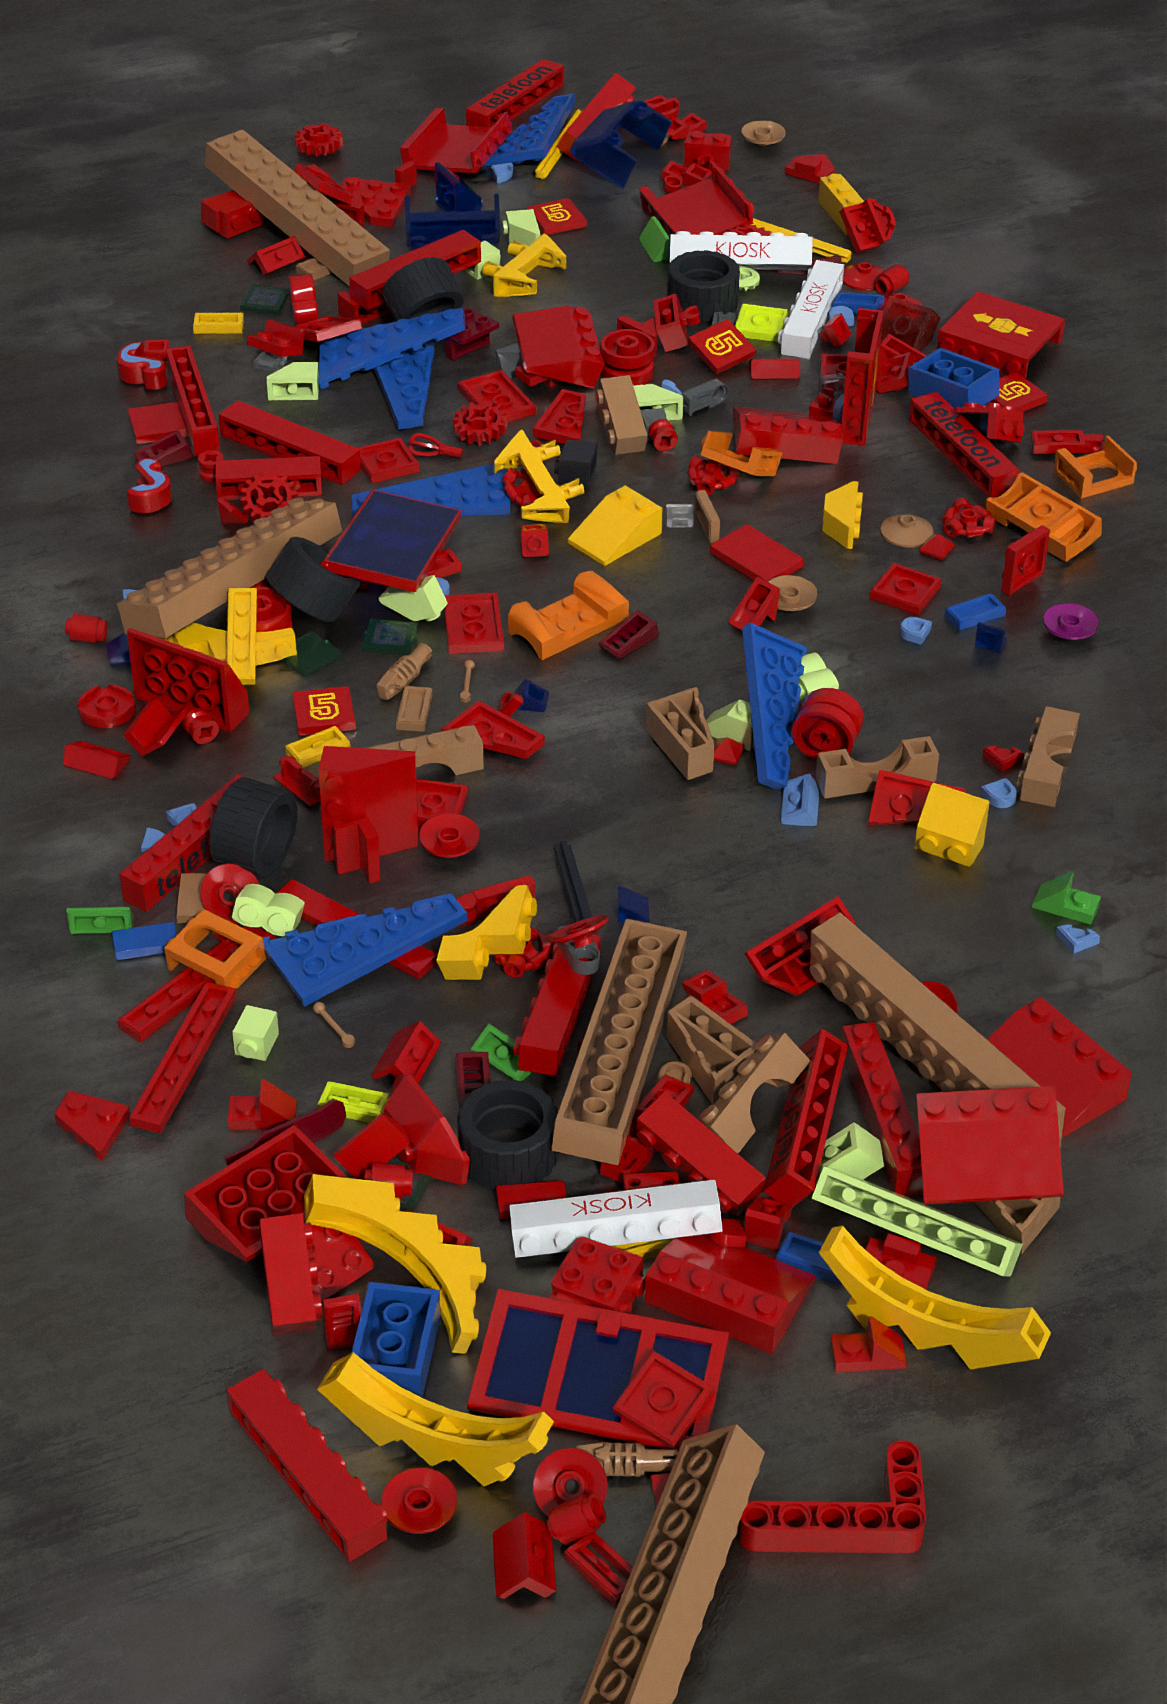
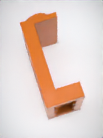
(760, 463)
(1078, 477)
(228, 973)

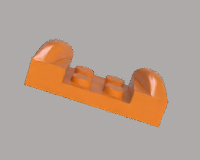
(1034, 504)
(573, 619)

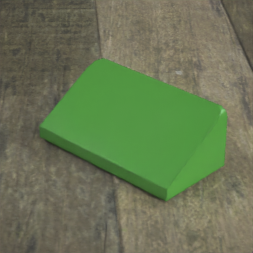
(655, 241)
(99, 919)
(500, 1051)

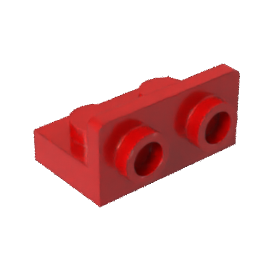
(278, 339)

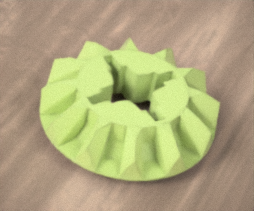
(748, 278)

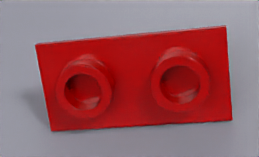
(298, 781)

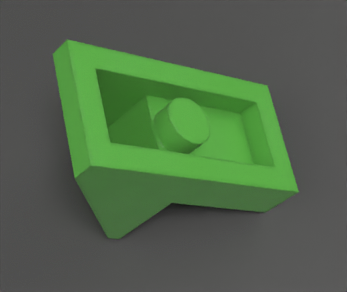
(1062, 900)

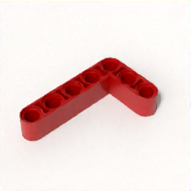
(850, 1519)

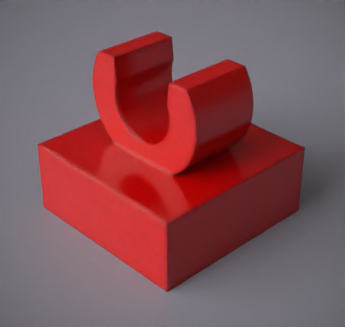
(835, 330)
(823, 403)

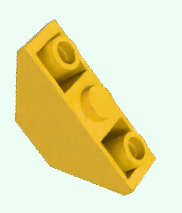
(843, 514)

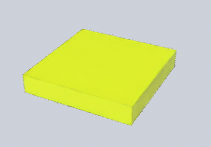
(761, 322)

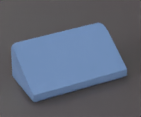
(800, 801)

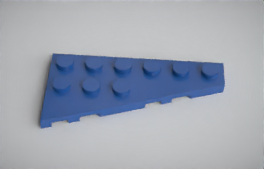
(536, 137)
(383, 343)
(407, 383)
(470, 490)
(774, 697)
(351, 947)

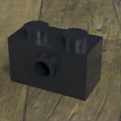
(576, 461)

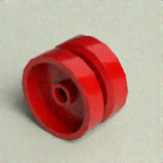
(630, 354)
(272, 610)
(827, 722)

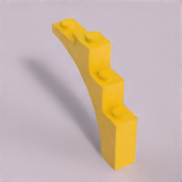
(213, 642)
(412, 1239)
(930, 1320)
(436, 1433)

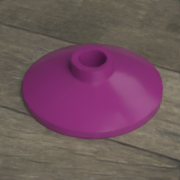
(1070, 621)

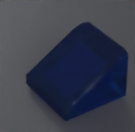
(990, 637)
(118, 650)
(534, 696)
(632, 905)

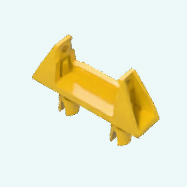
(526, 259)
(552, 505)

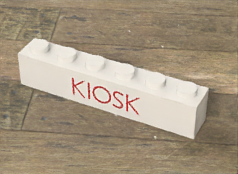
(750, 251)
(811, 309)
(616, 1217)

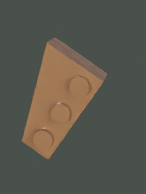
(621, 415)
(682, 732)
(707, 1045)
(1020, 1218)

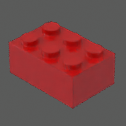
(290, 1274)

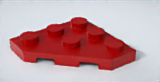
(380, 199)

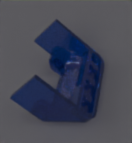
(601, 143)
(429, 227)

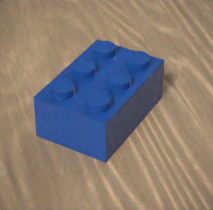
(954, 378)
(399, 1333)

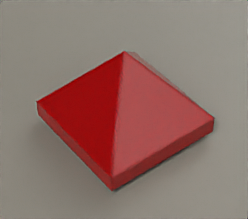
(230, 513)
(937, 547)
(728, 751)

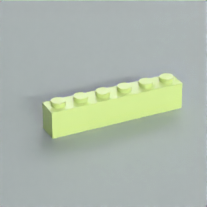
(917, 1221)

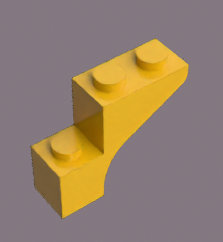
(500, 933)

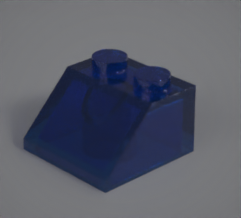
(453, 192)

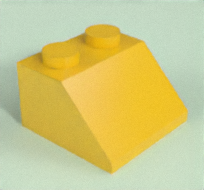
(952, 825)

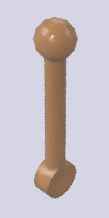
(465, 695)
(347, 1040)

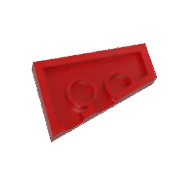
(562, 419)
(499, 731)
(899, 799)

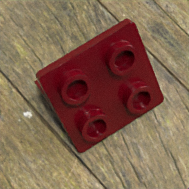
(473, 337)

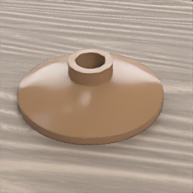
(763, 132)
(906, 530)
(795, 592)

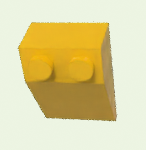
(618, 526)

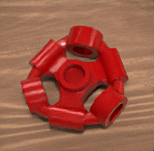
(709, 472)
(525, 492)
(967, 517)
(516, 964)

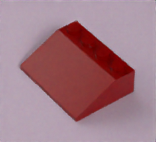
(560, 344)
(795, 434)
(186, 679)
(374, 786)
(1063, 1056)
(990, 1145)
(255, 1187)
(727, 1289)

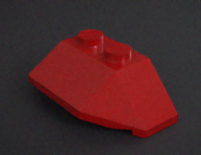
(786, 955)
(432, 1144)

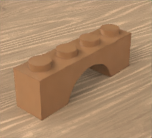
(456, 748)
(842, 775)
(1043, 776)
(775, 1064)

